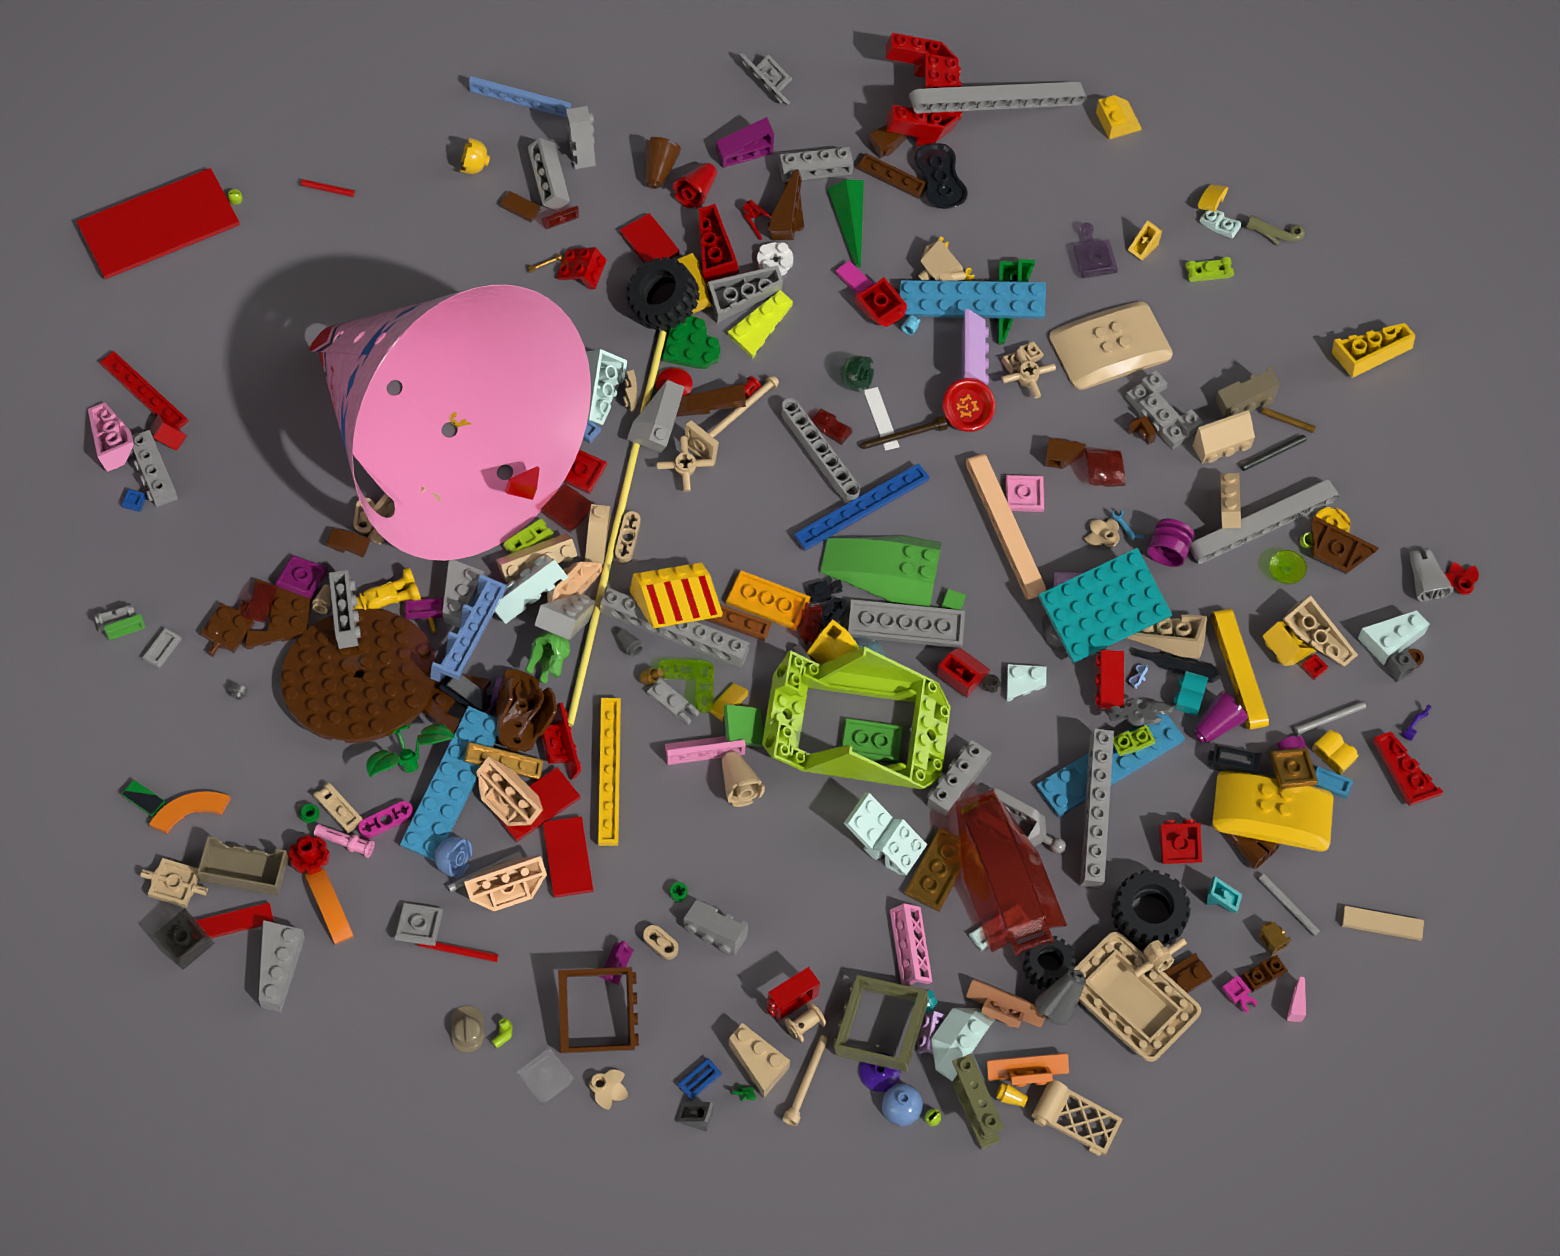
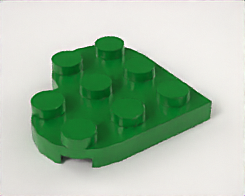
(691, 345)

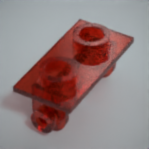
(809, 630)

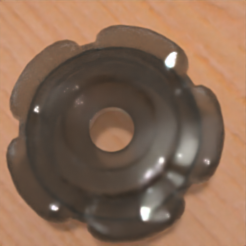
(991, 679)

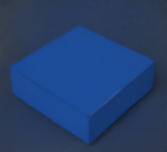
(134, 500)

